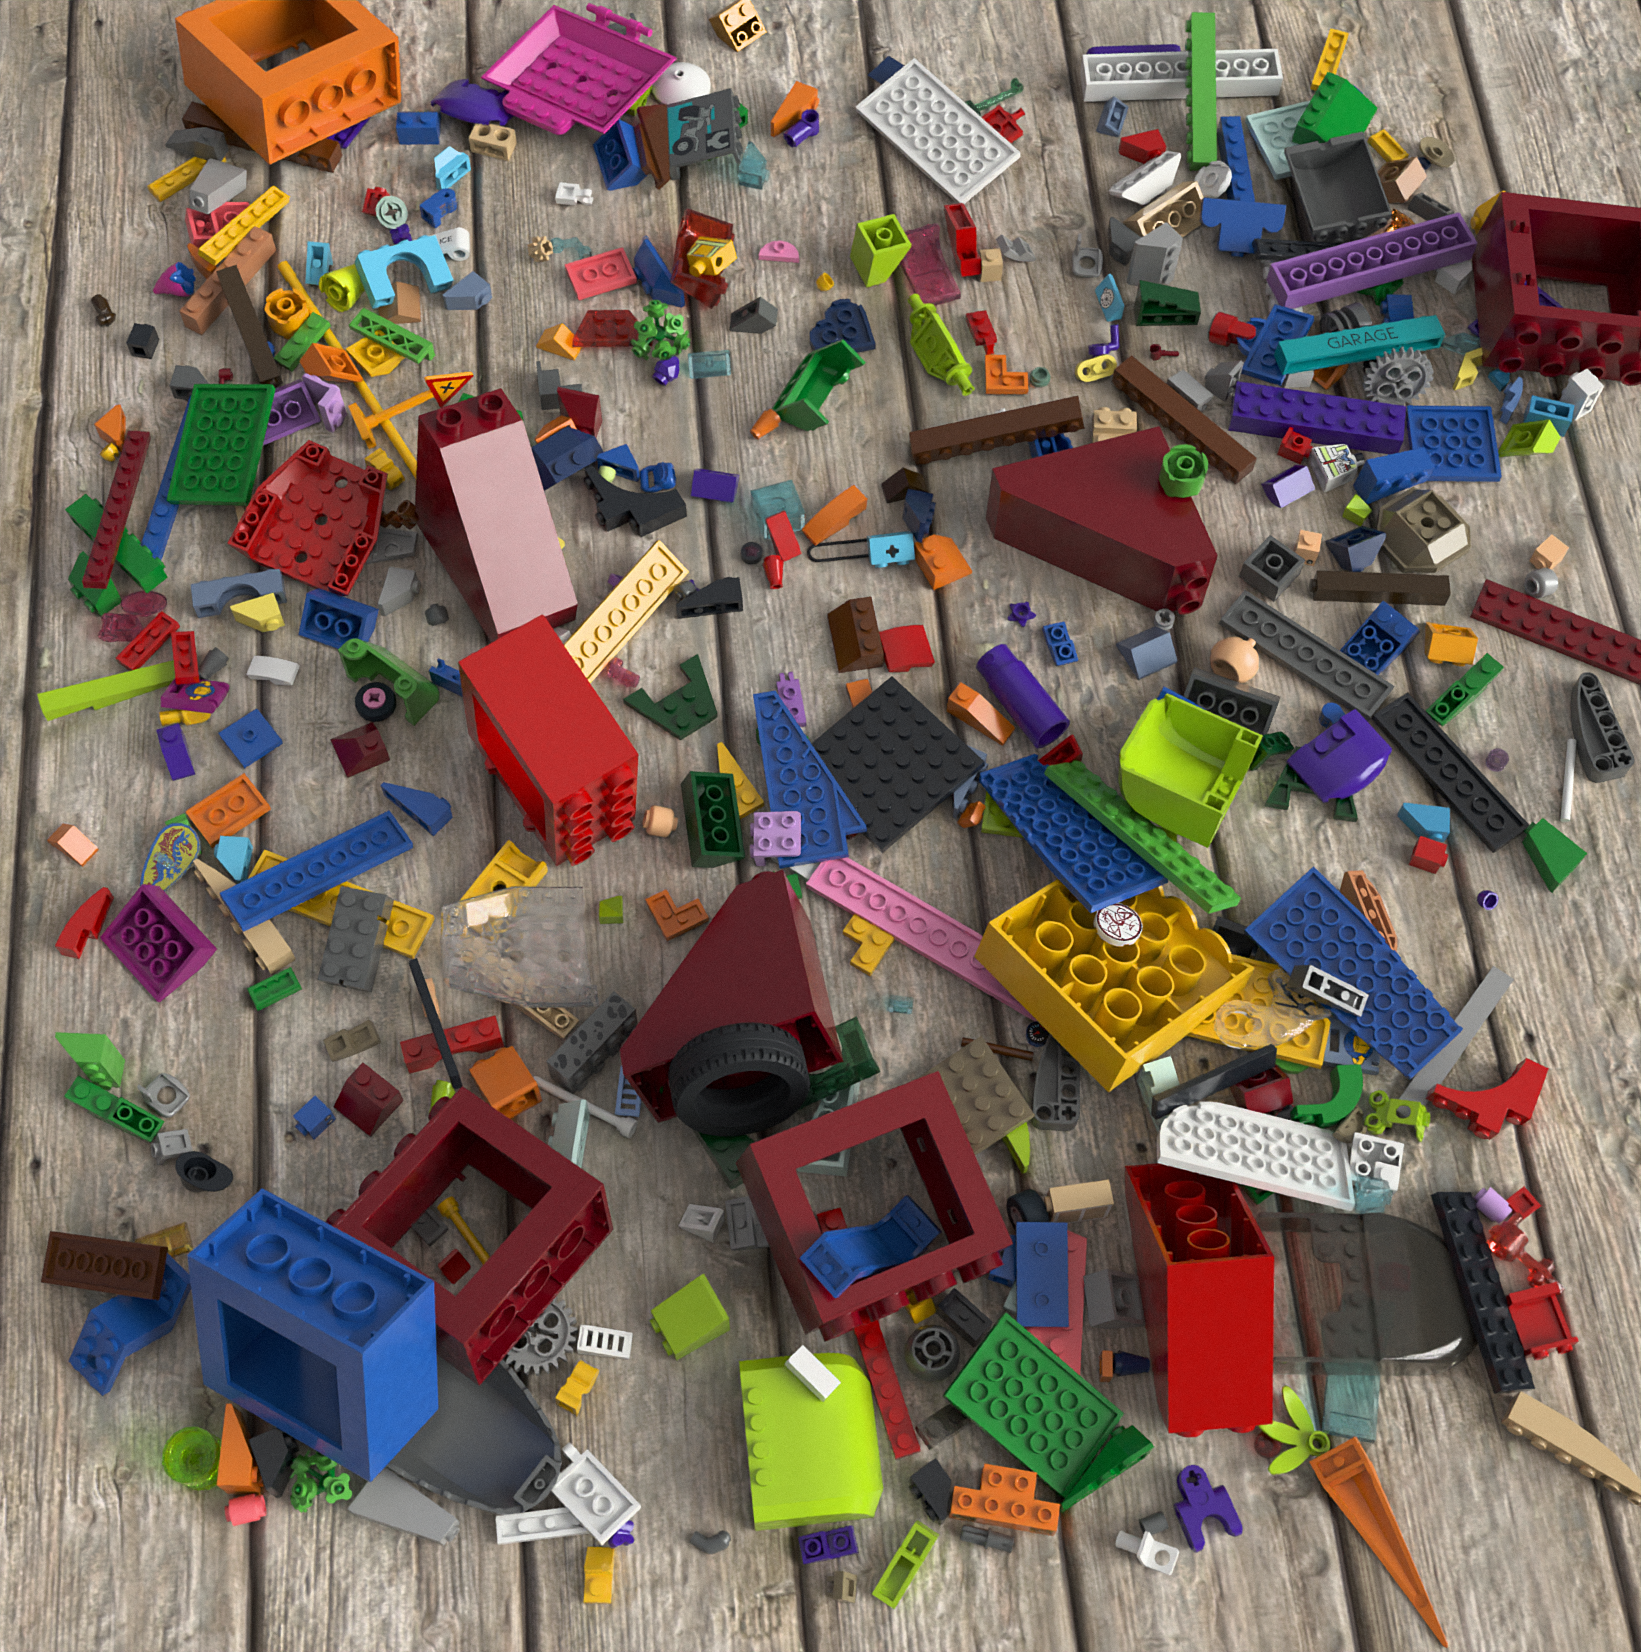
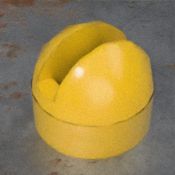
(824, 282)
(108, 452)

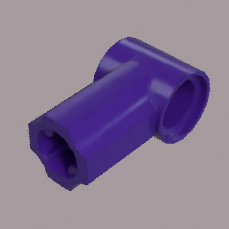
(805, 127)

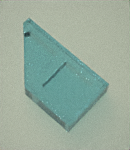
(1461, 343)

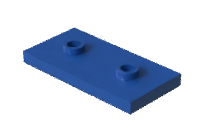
(1042, 1274)

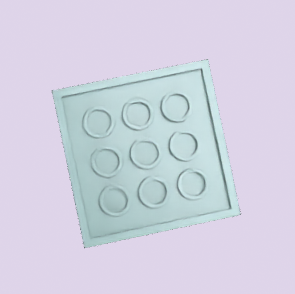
(1274, 133)

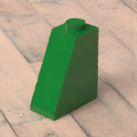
(1551, 853)

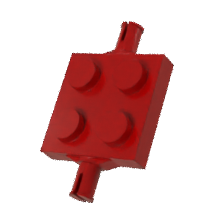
(1005, 122)

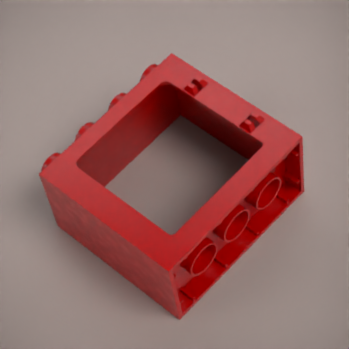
(550, 741)

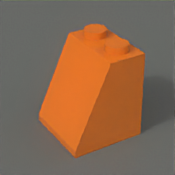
(506, 1082)

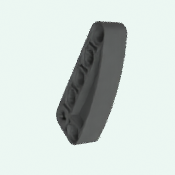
(1593, 737)
(1049, 1085)

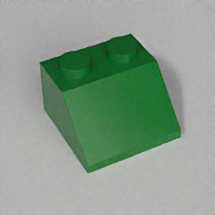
(95, 599)

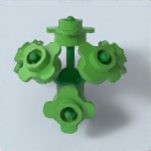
(652, 331)
(306, 1488)

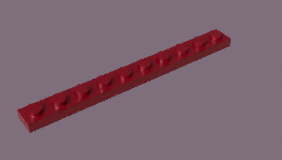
(116, 510)

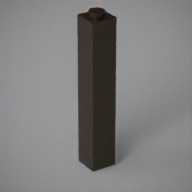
(249, 326)
(1376, 587)

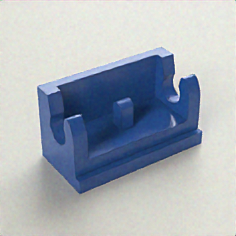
(446, 677)

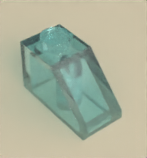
(753, 168)
(1371, 1194)

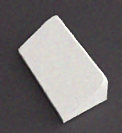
(812, 1373)

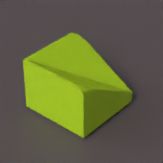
(1357, 511)
(611, 910)

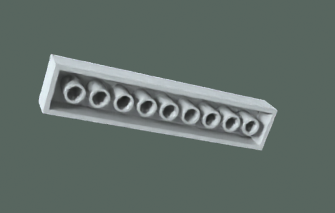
(1164, 75)

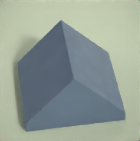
(1148, 651)

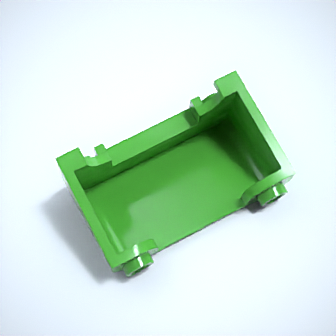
(369, 660)

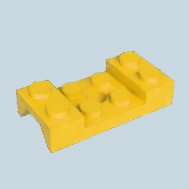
(510, 869)

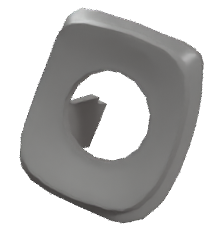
(1081, 252)
(161, 1081)

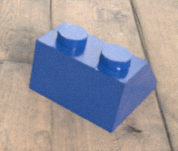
(418, 127)

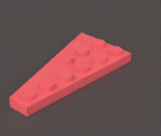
(1067, 1341)

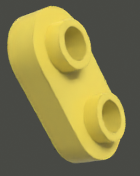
(1095, 369)

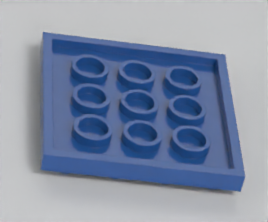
(1457, 441)

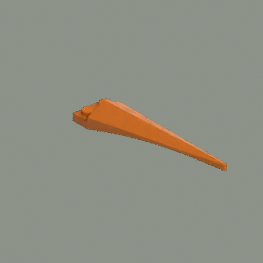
(1358, 1492)

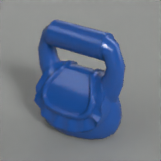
(663, 477)

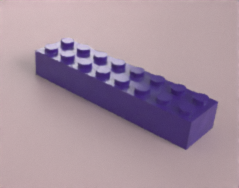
(1318, 416)

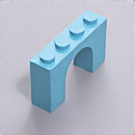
(423, 252)

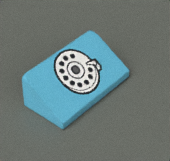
(1110, 299)

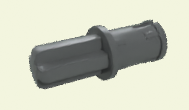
(987, 1538)

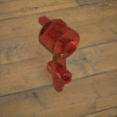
(1509, 1242)

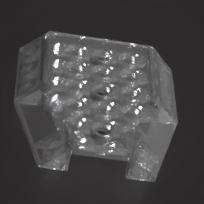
(522, 923)

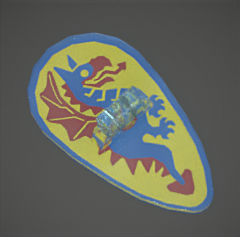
(170, 855)

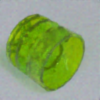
(182, 1457)

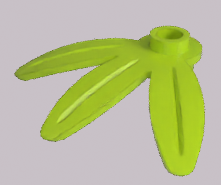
(1300, 1438)

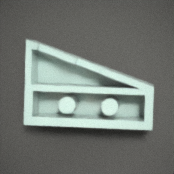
(1155, 1079)

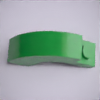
(1346, 1092)

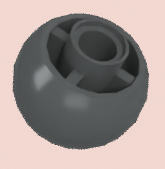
(936, 1336)

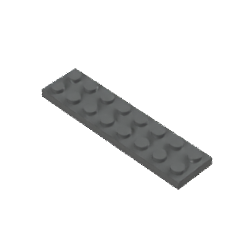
(1306, 655)

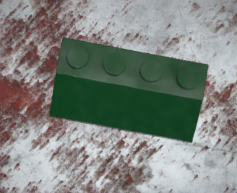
(712, 819)

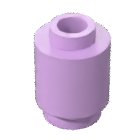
(1492, 1205)

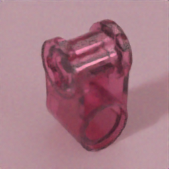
(117, 627)

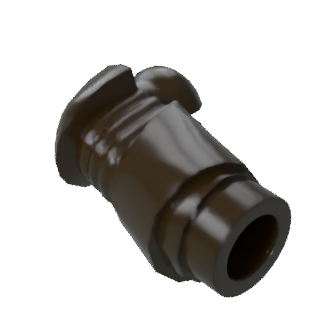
(101, 305)

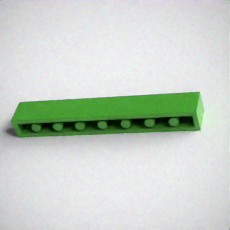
(1201, 90)

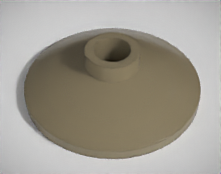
(1436, 152)

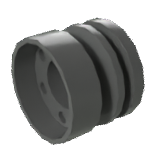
(1348, 317)

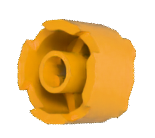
(286, 311)

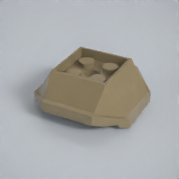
(1422, 532)

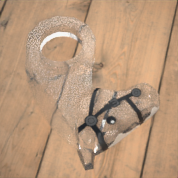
(1273, 1025)

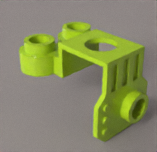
(1386, 1114)

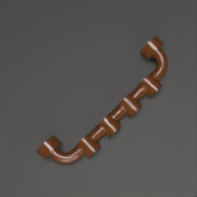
(404, 516)

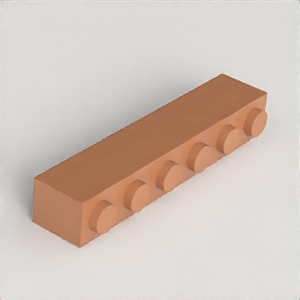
(210, 299)

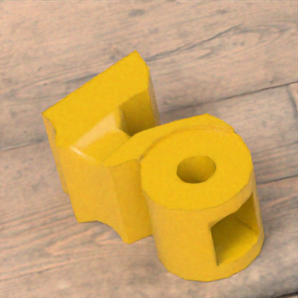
(380, 461)
(576, 1385)

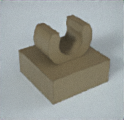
(844, 1587)

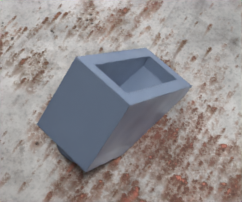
(468, 293)

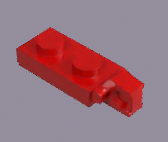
(982, 330)

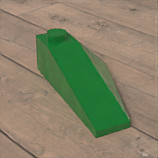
(1119, 1455)

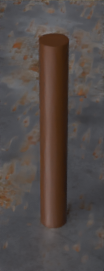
(1004, 1050)

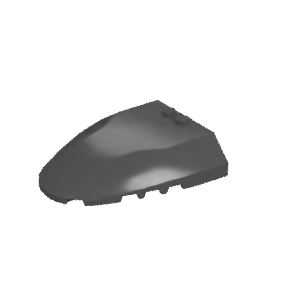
(483, 1444)

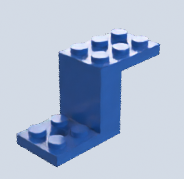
(126, 1326)

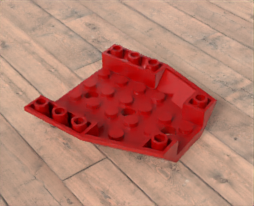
(285, 512)

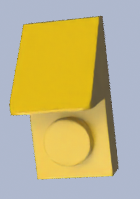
(598, 1575)

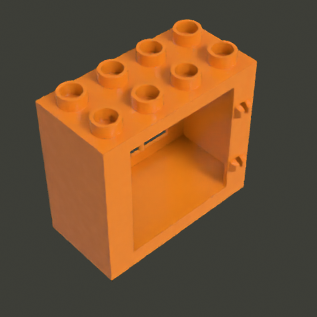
(305, 99)

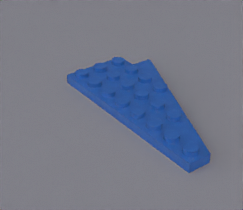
(804, 784)

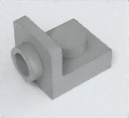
(170, 1145)

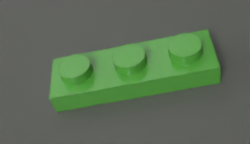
(295, 348)

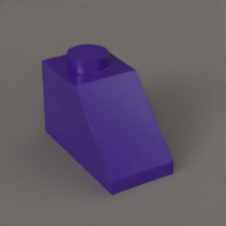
(175, 751)

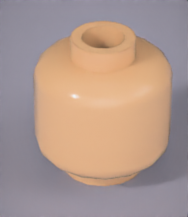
(659, 821)

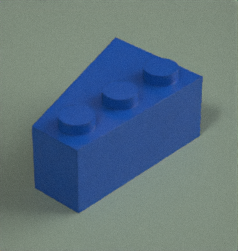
(1392, 474)

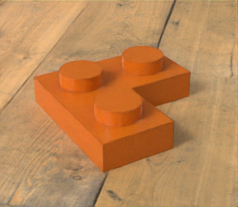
(1003, 382)
(675, 920)

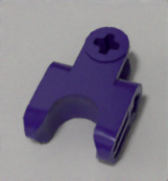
(1202, 1502)

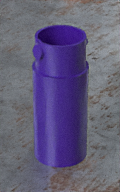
(1022, 696)

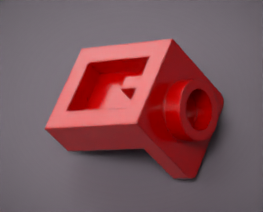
(372, 198)

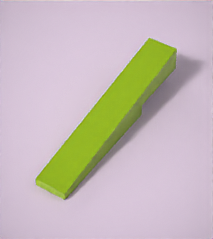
(105, 690)

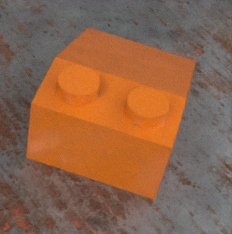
(237, 1464)

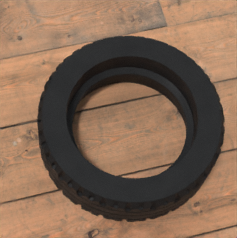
(735, 1050)

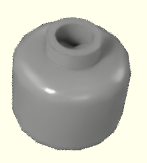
(1541, 582)

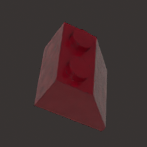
(1264, 1091)
(367, 1099)

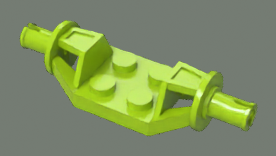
(936, 346)

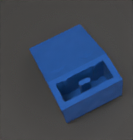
(1380, 638)

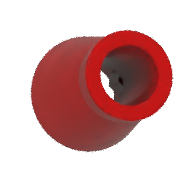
(774, 571)

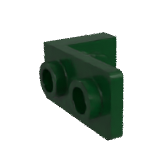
(1271, 745)

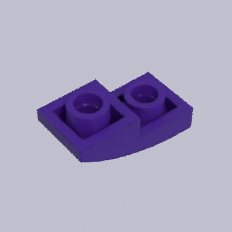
(828, 1545)

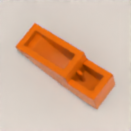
(835, 515)

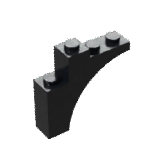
(641, 510)

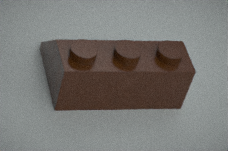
(855, 635)

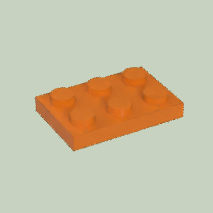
(228, 810)

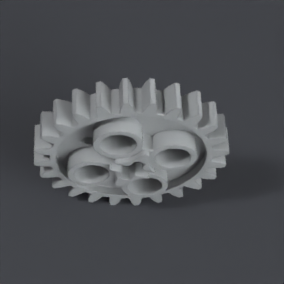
(1398, 377)
(529, 1355)

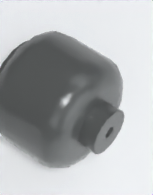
(684, 590)
(436, 614)

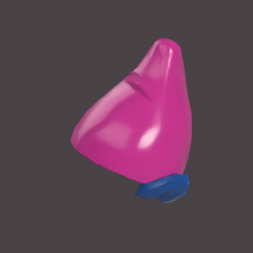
(176, 281)

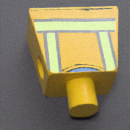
(710, 256)

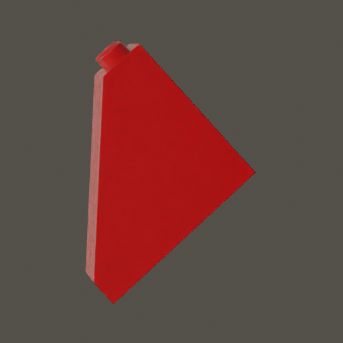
(1203, 1299)

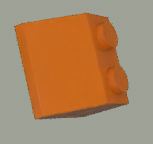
(330, 364)
(940, 560)

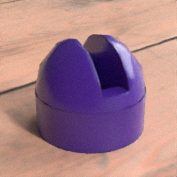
(1487, 899)

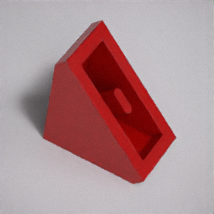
(1064, 752)

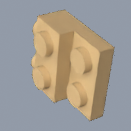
(1111, 424)

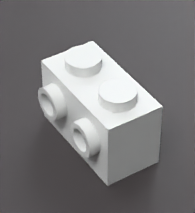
(1582, 392)

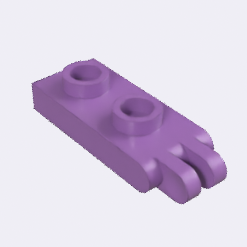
(790, 694)

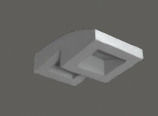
(1016, 249)

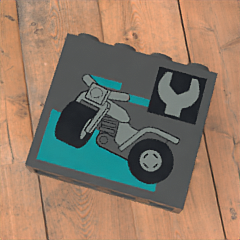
(703, 129)

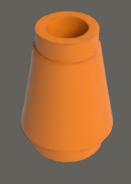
(766, 423)

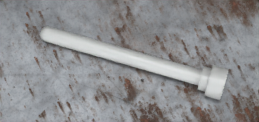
(625, 1125)

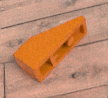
(796, 102)
(979, 713)

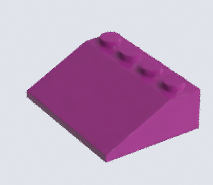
(157, 941)

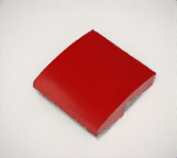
(906, 648)

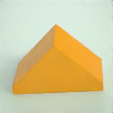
(559, 342)

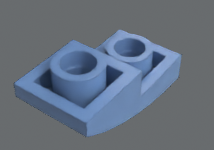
(1513, 394)

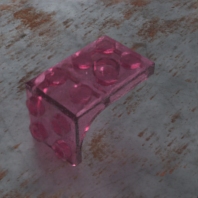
(927, 268)

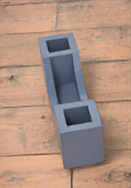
(211, 596)

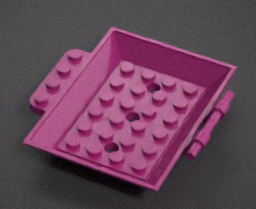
(579, 53)

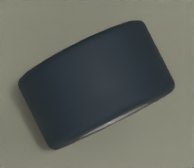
(1026, 1207)

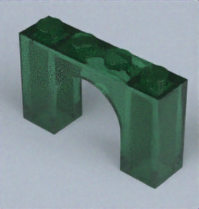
(857, 1064)

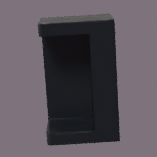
(1235, 938)
(964, 1317)

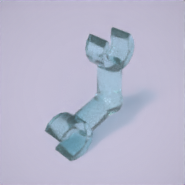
(572, 242)

